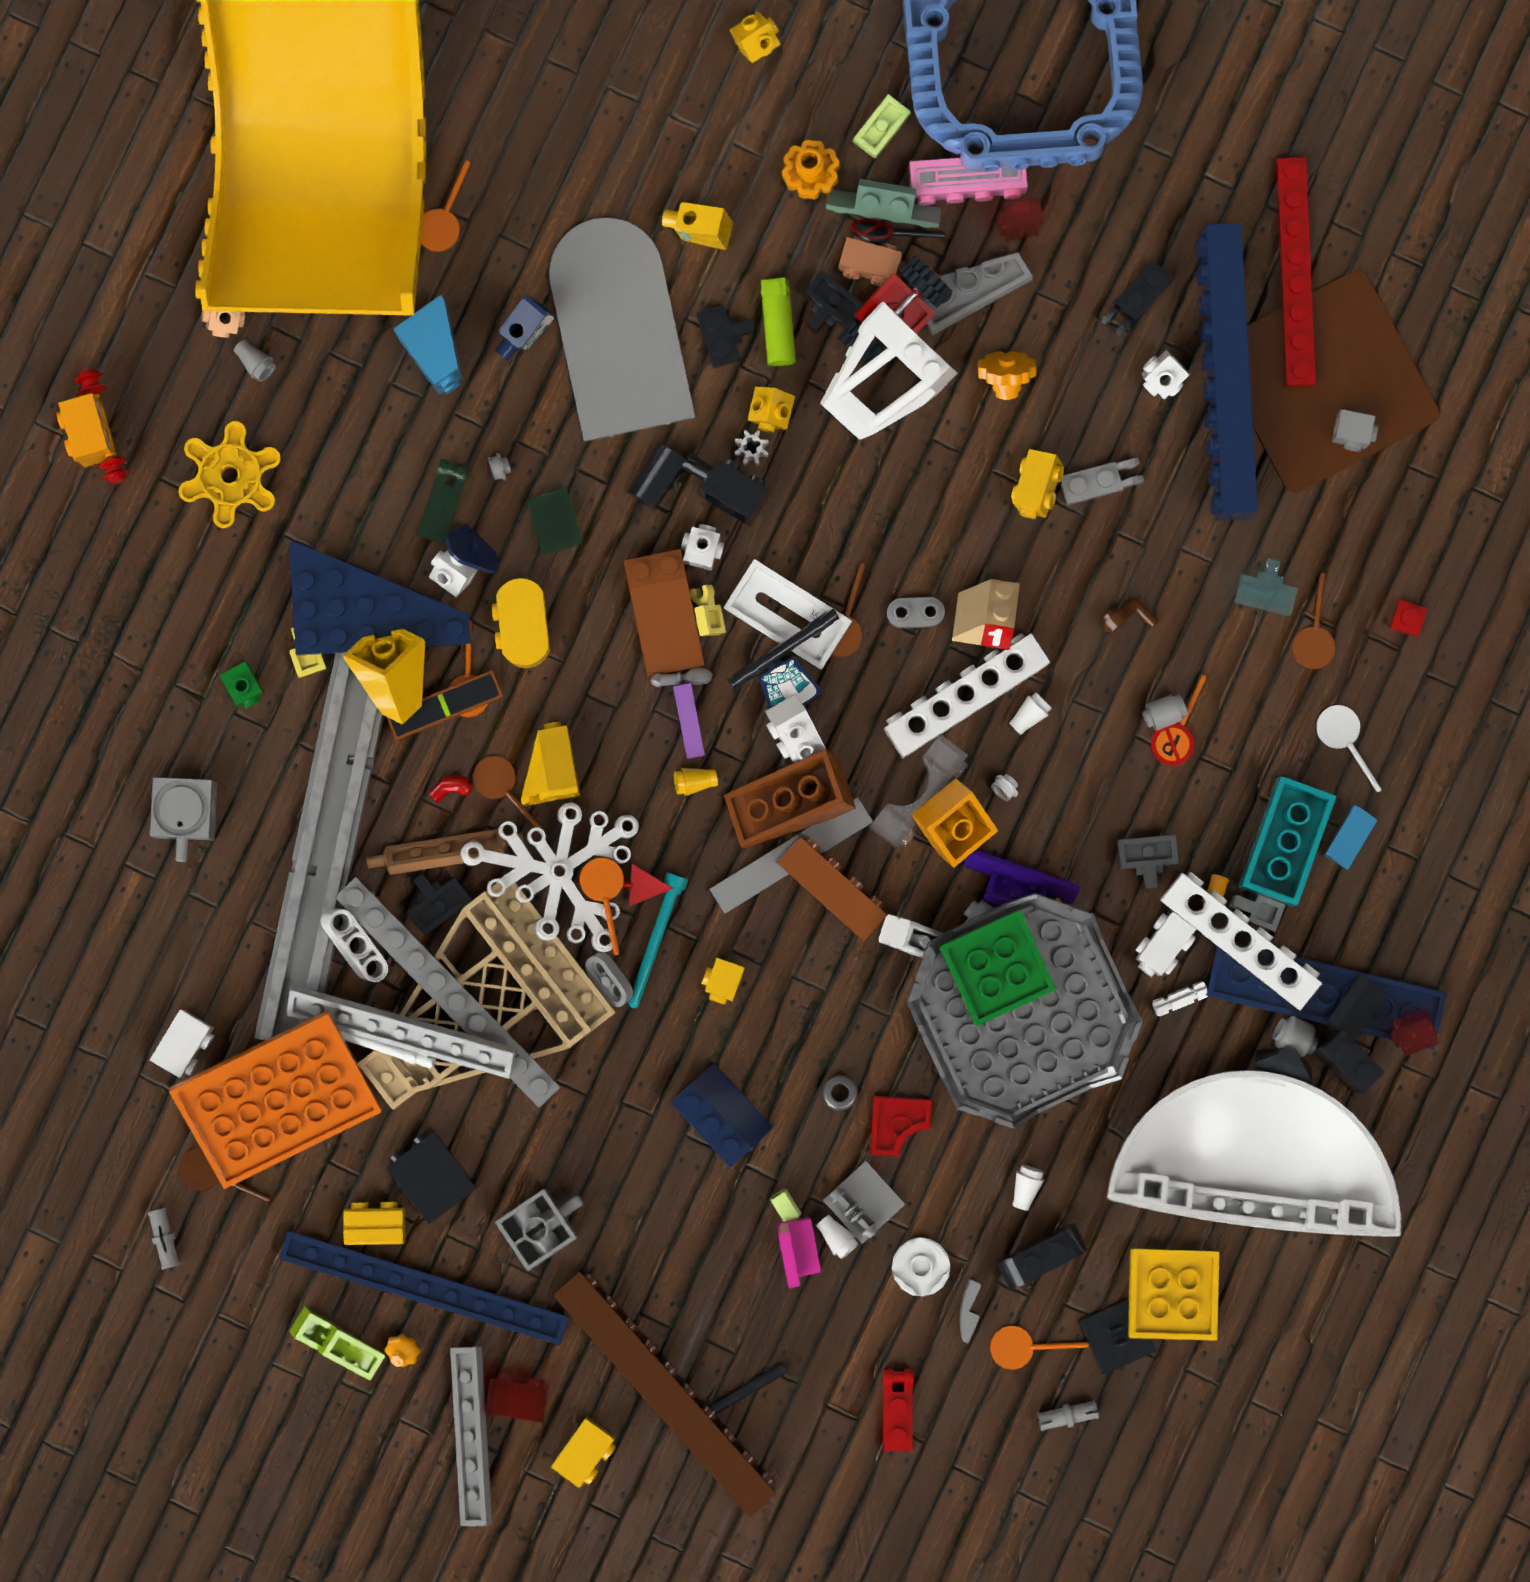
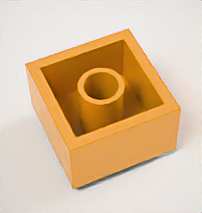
(954, 822)

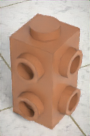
(870, 260)

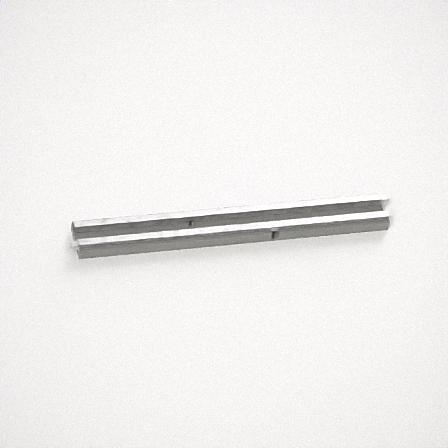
(322, 846)

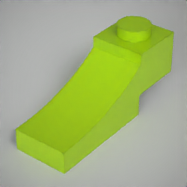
(336, 1343)

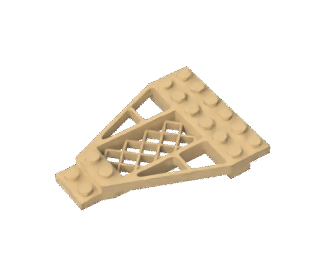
(540, 967)

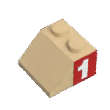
(987, 614)

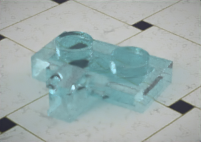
(1266, 591)

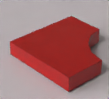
(895, 1121)

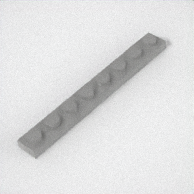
(404, 1032)

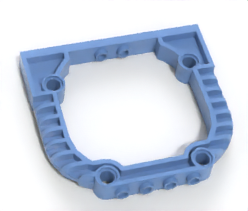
(1023, 149)

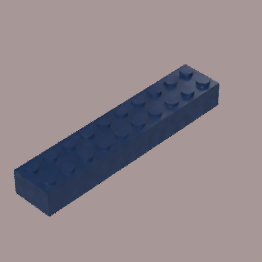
(1227, 372)

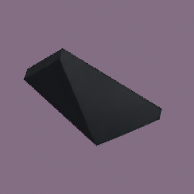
(1284, 1062)

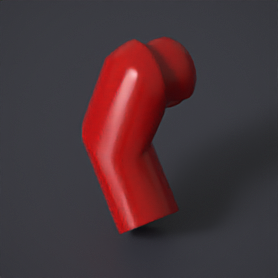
(450, 784)

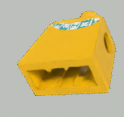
(700, 224)

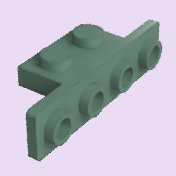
(884, 202)

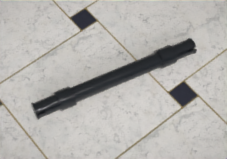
(752, 669)

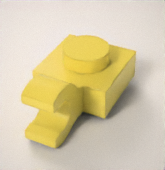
(708, 615)
(306, 664)

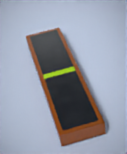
(450, 704)

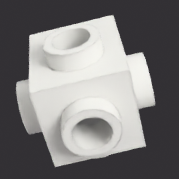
(1166, 365)
(702, 557)
(450, 573)

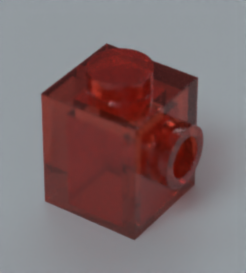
(1414, 1032)

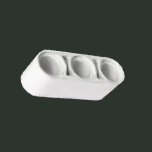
(366, 951)

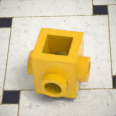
(755, 36)
(770, 409)

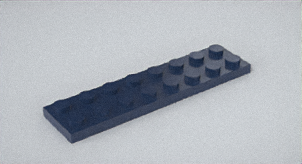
(1237, 984)

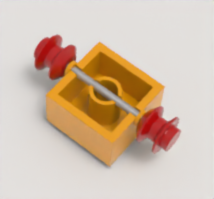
(88, 429)

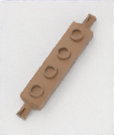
(437, 852)

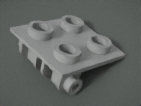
(864, 1202)

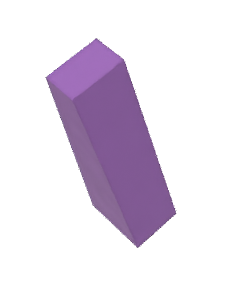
(689, 721)

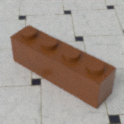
(831, 888)

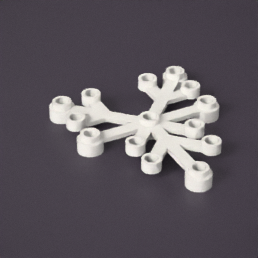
(524, 864)

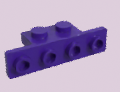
(1013, 881)

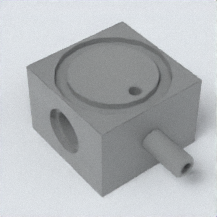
(183, 811)
(539, 1227)

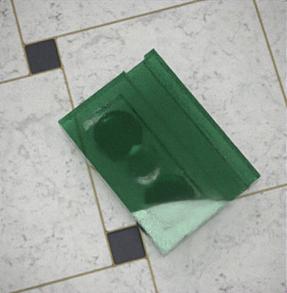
(554, 521)

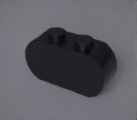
(1042, 1256)

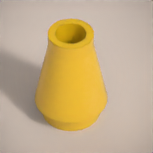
(694, 780)

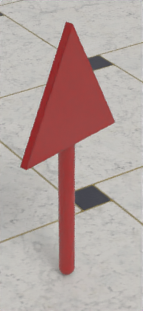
(643, 885)

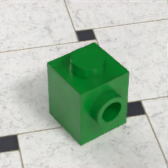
(243, 686)

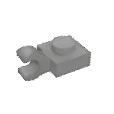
(1262, 912)

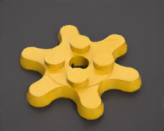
(212, 464)

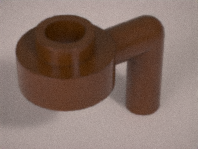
(1116, 618)

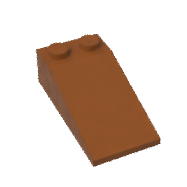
(664, 613)
(790, 799)

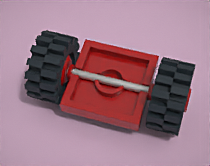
(902, 301)

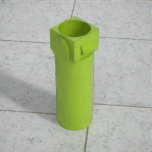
(778, 322)

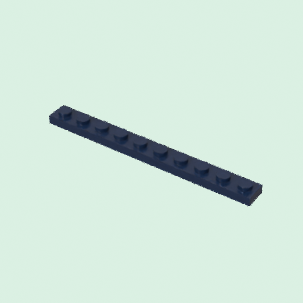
(423, 1287)

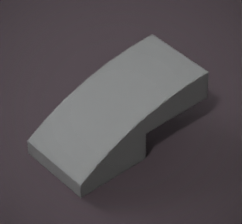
(968, 1319)

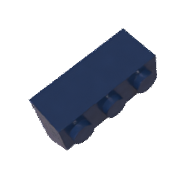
(722, 1115)

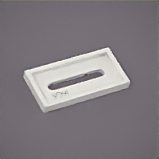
(745, 607)

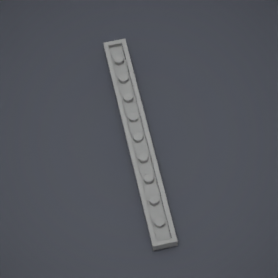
(442, 986)

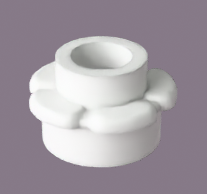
(1005, 787)

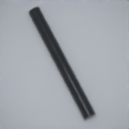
(748, 1388)

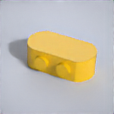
(521, 623)

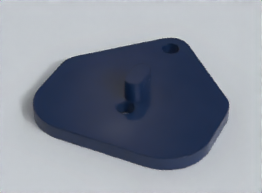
(471, 550)

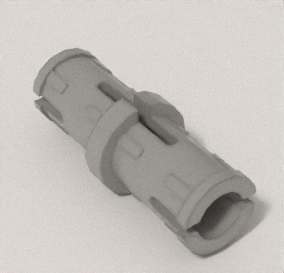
(160, 1221)
(1068, 1415)

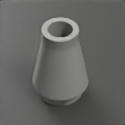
(257, 363)

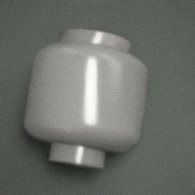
(1297, 1034)

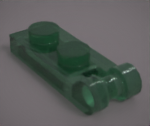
(442, 502)

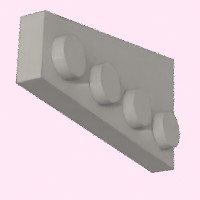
(976, 288)

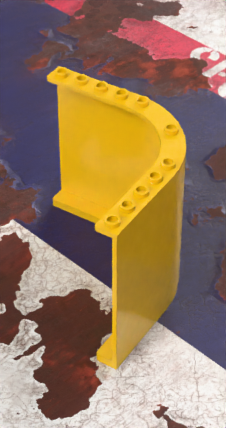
(314, 156)

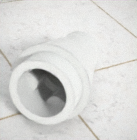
(1030, 713)
(1027, 1186)
(837, 1237)

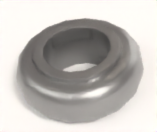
(852, 1095)

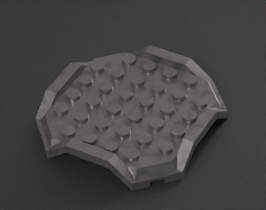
(1043, 1048)

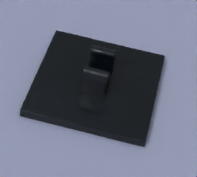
(1109, 1338)

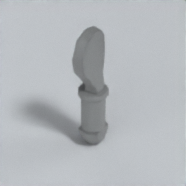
(695, 676)

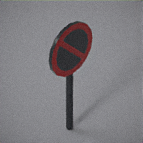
(878, 231)

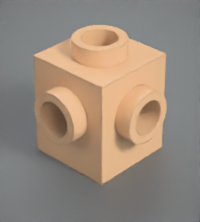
(223, 327)

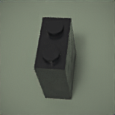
(1348, 1061)
(431, 1176)

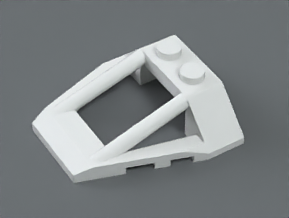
(900, 342)

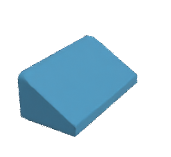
(1350, 836)

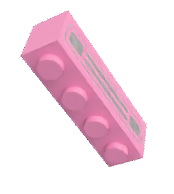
(953, 182)

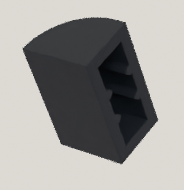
(657, 477)

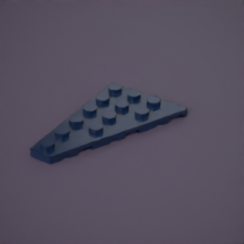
(344, 603)

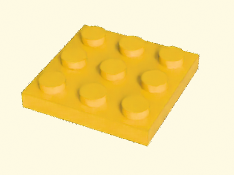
(1173, 1294)

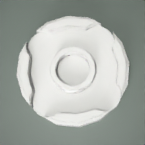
(921, 1266)

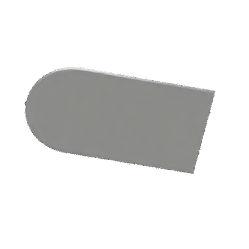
(618, 330)

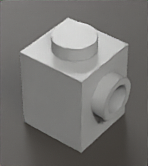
(1354, 430)

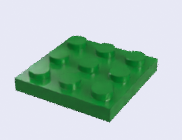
(997, 967)

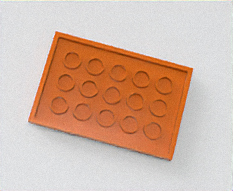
(275, 1099)

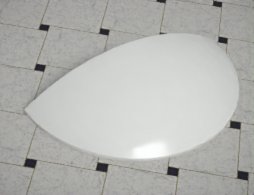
(1258, 1156)

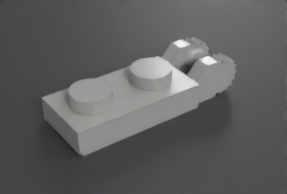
(1098, 481)

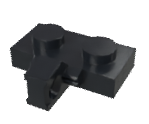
(831, 303)
(722, 335)
(437, 902)

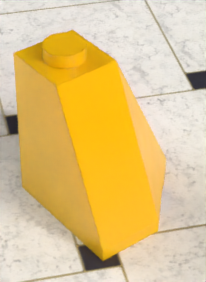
(390, 672)
(551, 767)

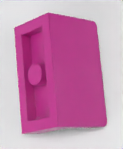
(798, 1249)

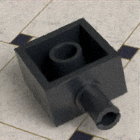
(729, 488)

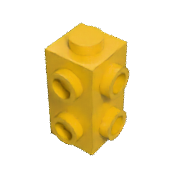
(1037, 484)

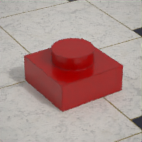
(1408, 618)

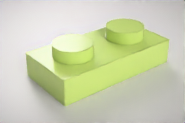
(881, 126)

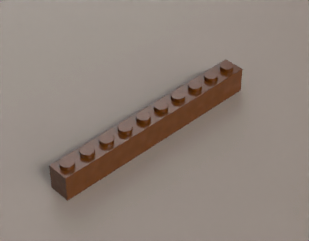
(665, 1393)

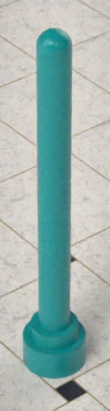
(678, 884)

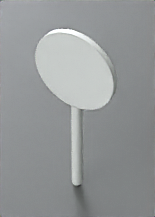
(1339, 729)

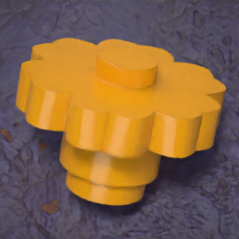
(810, 169)
(1007, 372)

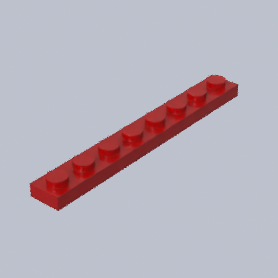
(1295, 272)

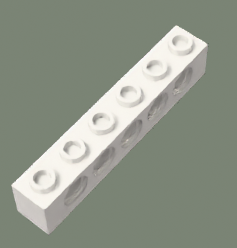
(1032, 660)
(1296, 992)

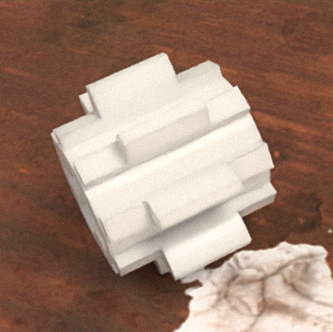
(748, 456)

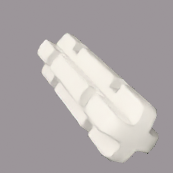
(1180, 998)

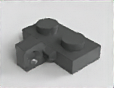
(1148, 856)

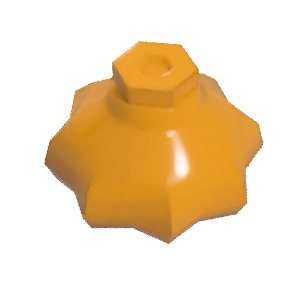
(402, 1350)

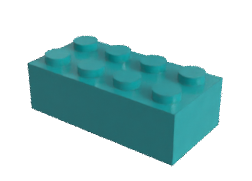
(1287, 841)

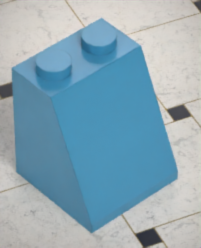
(432, 345)

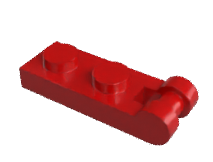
(897, 1411)

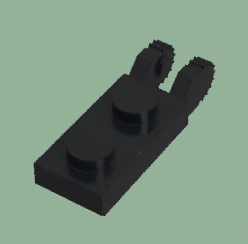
(1139, 295)

